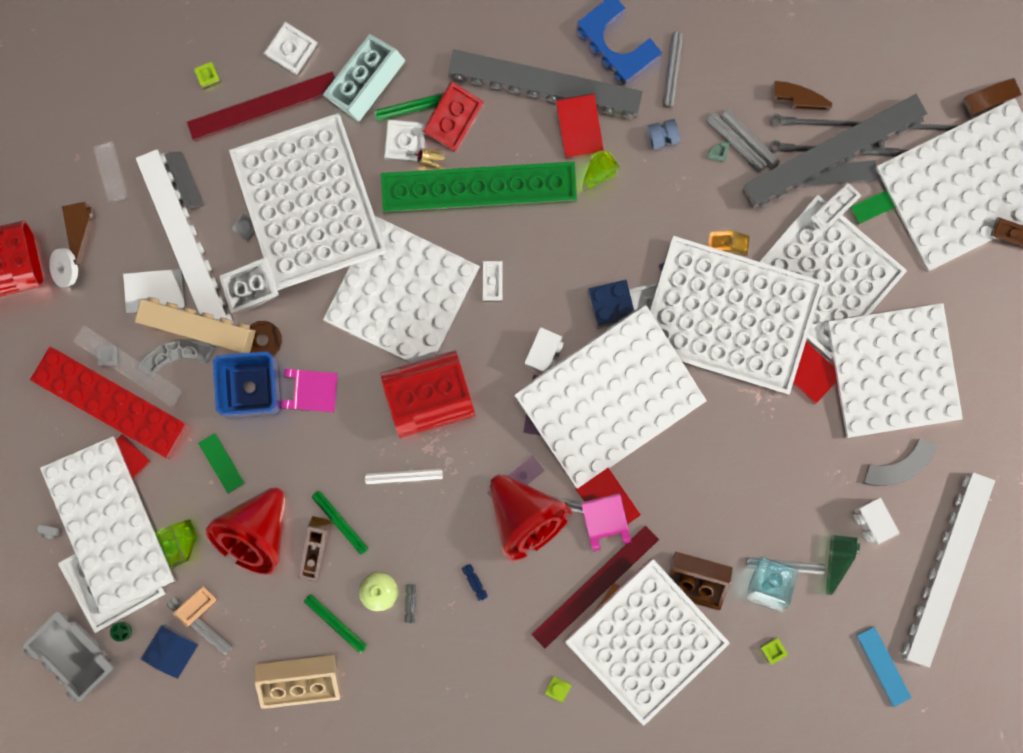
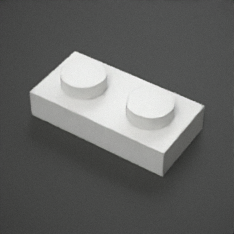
(492, 280)

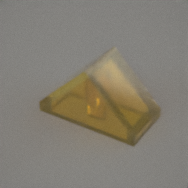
(730, 242)

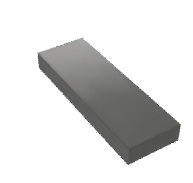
(183, 179)

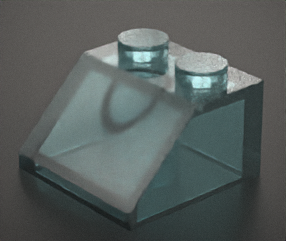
(772, 584)

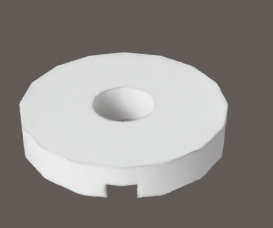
(63, 268)

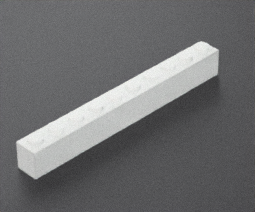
(182, 235)
(949, 569)

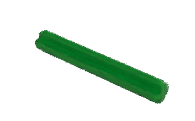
(407, 107)
(339, 522)
(335, 623)

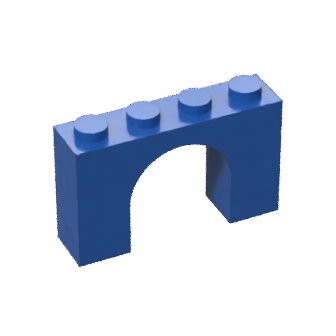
(624, 66)

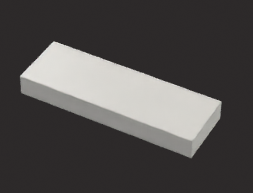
(836, 207)

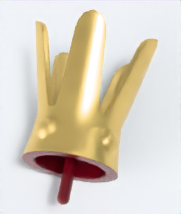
(424, 156)

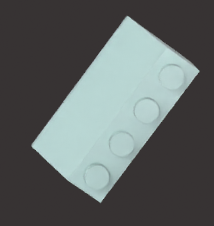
(364, 77)

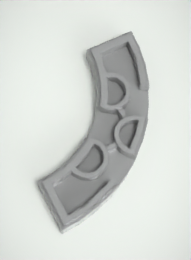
(178, 350)
(903, 470)

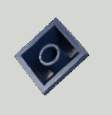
(169, 651)

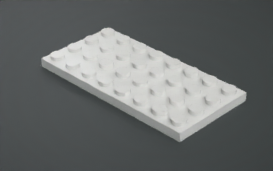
(107, 524)

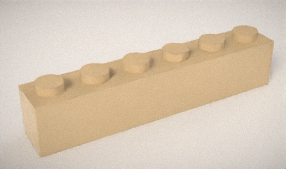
(194, 325)

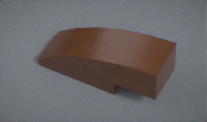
(799, 96)
(992, 96)

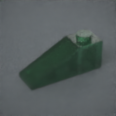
(841, 556)

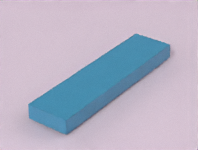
(884, 666)

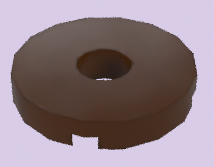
(274, 337)

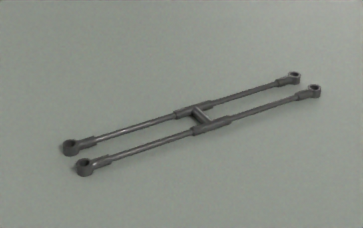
(880, 150)

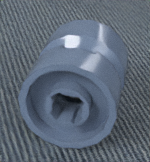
(663, 134)

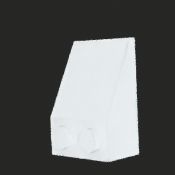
(249, 286)

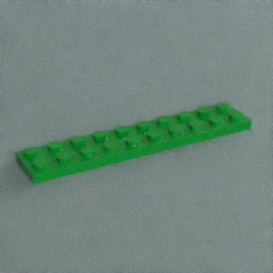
(478, 186)

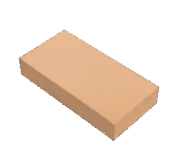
(195, 606)

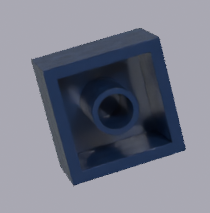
(610, 303)

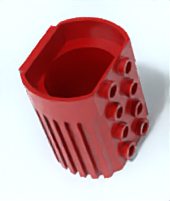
(19, 259)
(427, 394)

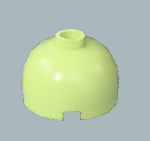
(378, 591)

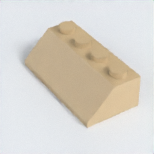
(297, 681)

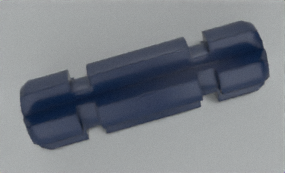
(474, 582)

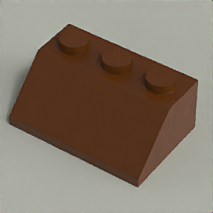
(701, 579)

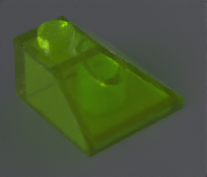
(600, 169)
(177, 542)

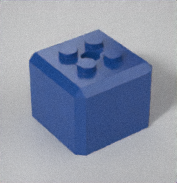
(231, 375)

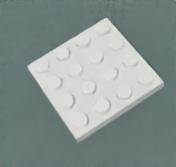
(79, 585)

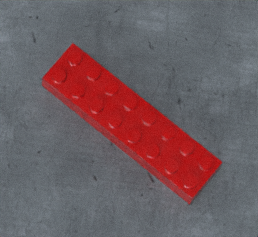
(109, 402)

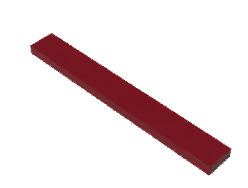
(260, 106)
(595, 587)

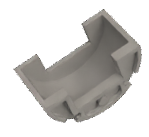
(70, 655)

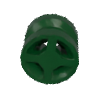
(116, 631)

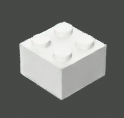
(543, 351)
(875, 522)

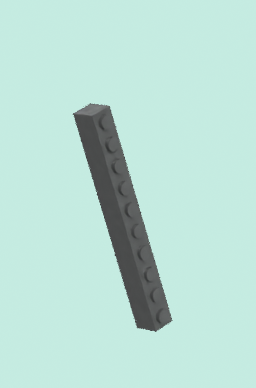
(542, 82)
(834, 151)

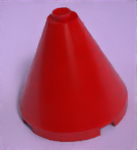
(525, 516)
(251, 532)

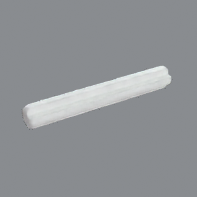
(402, 476)

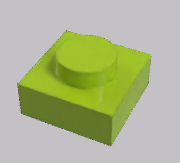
(207, 74)
(774, 651)
(558, 689)

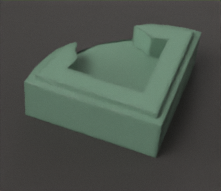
(719, 152)

